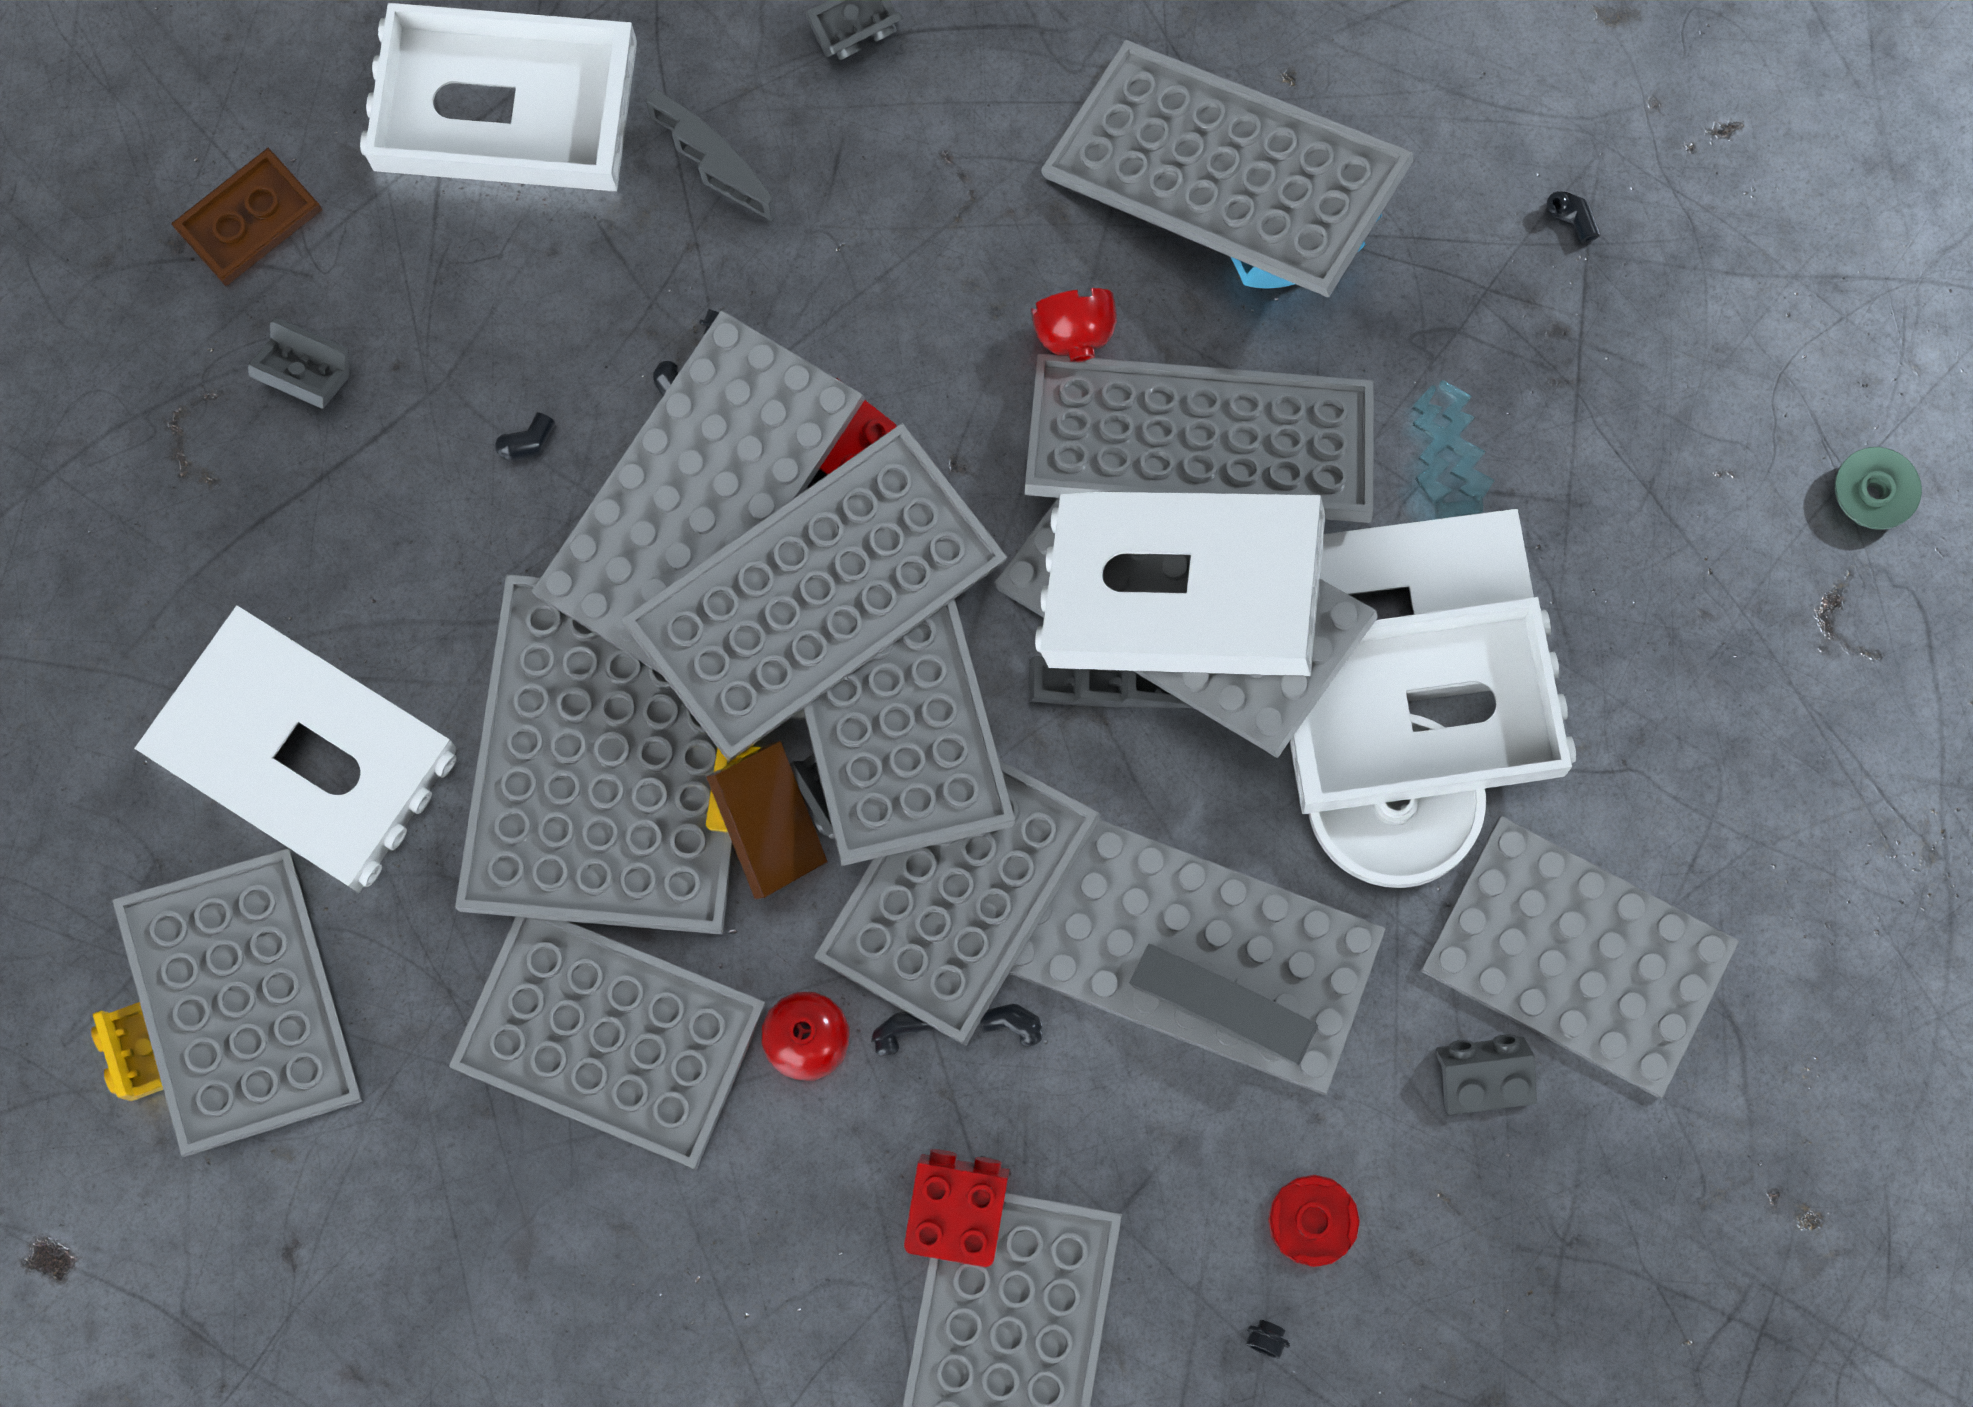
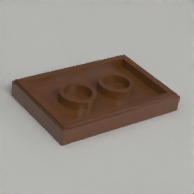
(247, 216)
(767, 819)

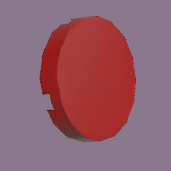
(1313, 1220)

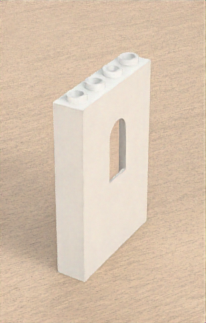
(566, 106)
(1442, 563)
(1246, 594)
(243, 707)
(1360, 733)

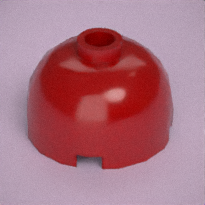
(1075, 323)
(820, 1051)

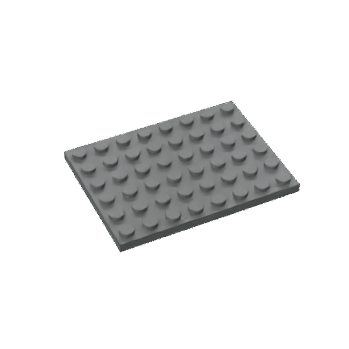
(588, 785)

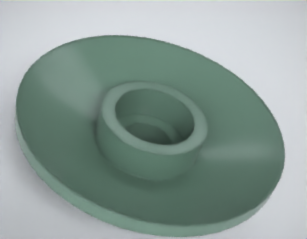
(1891, 476)

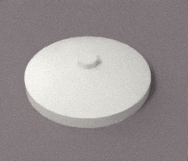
(1403, 839)

